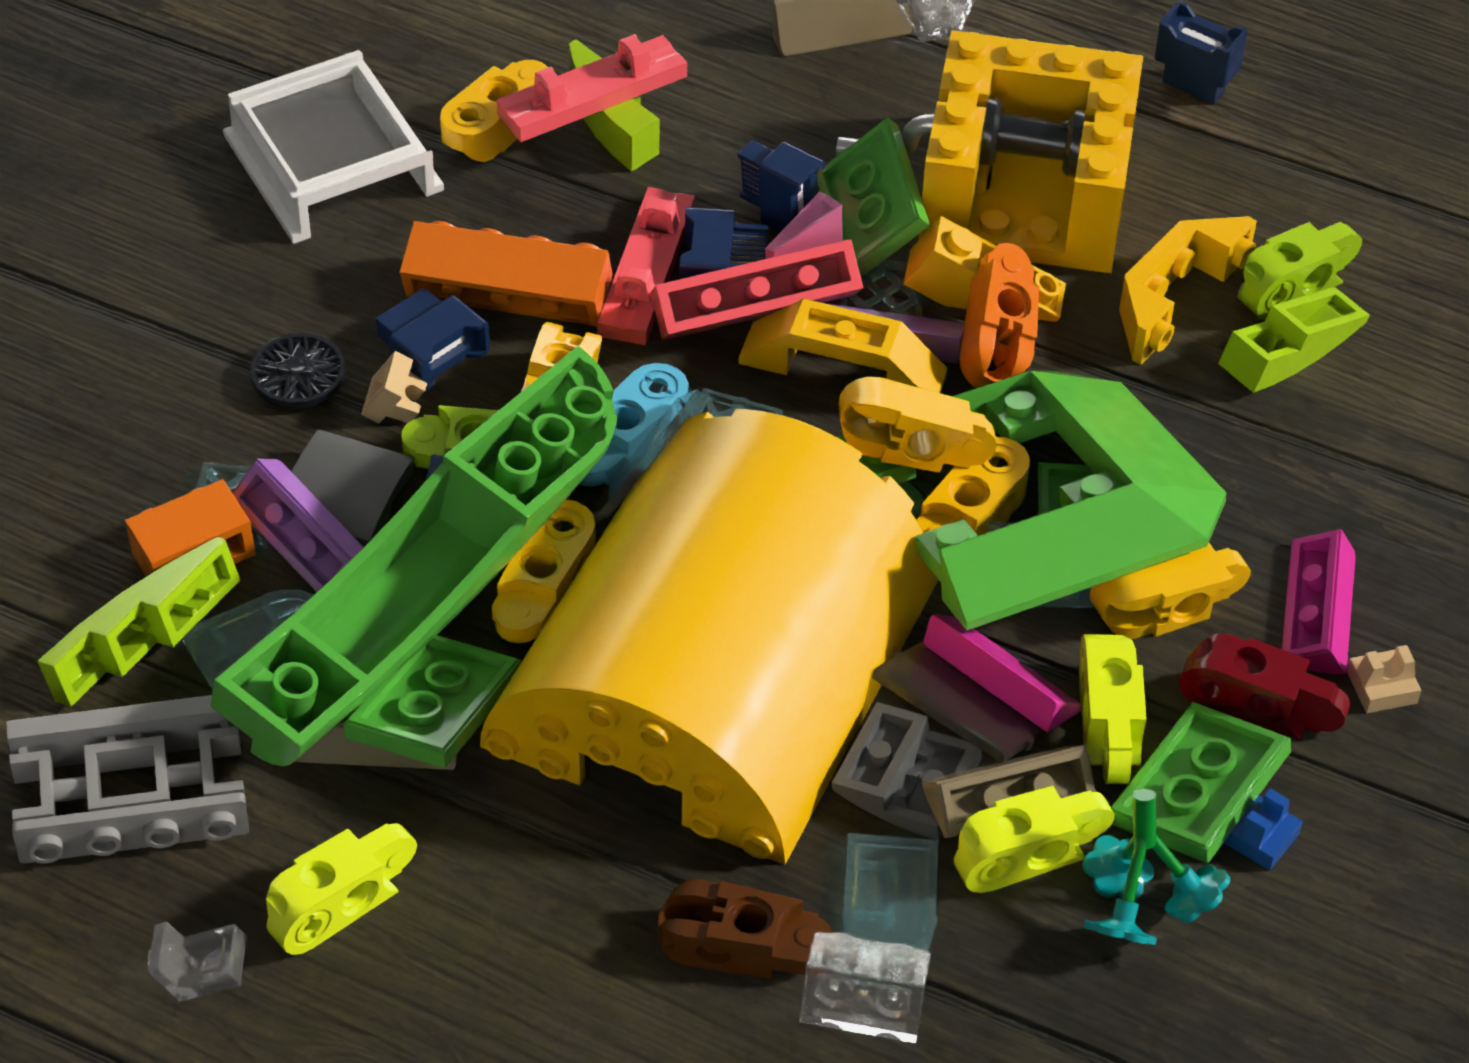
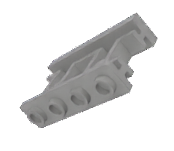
(121, 741)

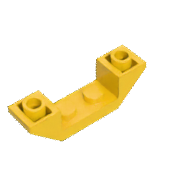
(1210, 245)
(841, 336)

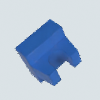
(1265, 830)

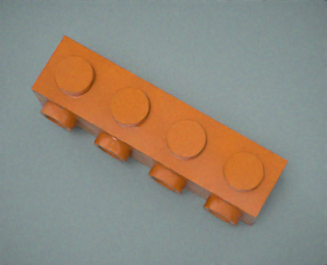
(507, 272)

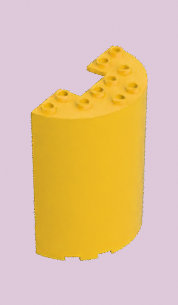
(726, 628)

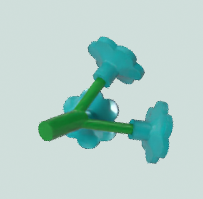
(1123, 871)

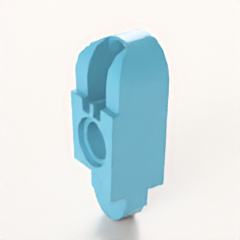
(638, 409)

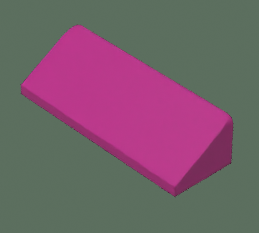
(1320, 601)
(1000, 672)

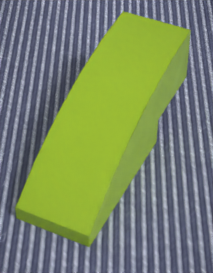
(624, 129)
(1291, 338)

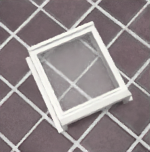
(322, 137)

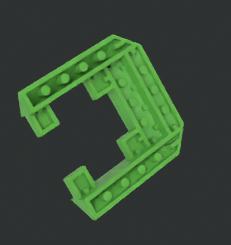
(1132, 514)

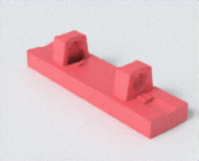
(591, 88)
(644, 263)

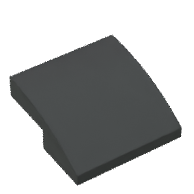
(353, 480)
(892, 760)

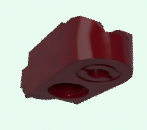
(1262, 686)

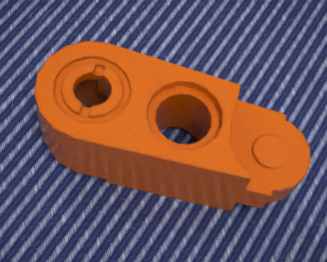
(1000, 317)

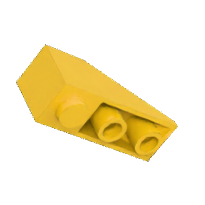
(950, 257)

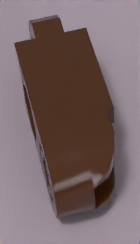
(705, 925)

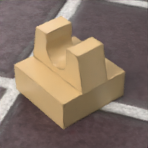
(392, 390)
(1385, 679)

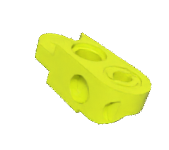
(1112, 704)
(1028, 837)
(335, 885)

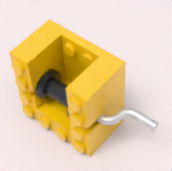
(1057, 141)

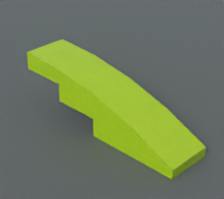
(147, 613)

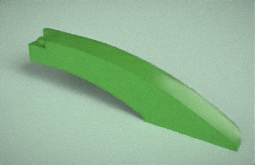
(422, 563)

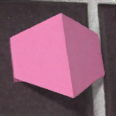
(813, 227)

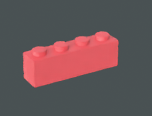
(755, 289)

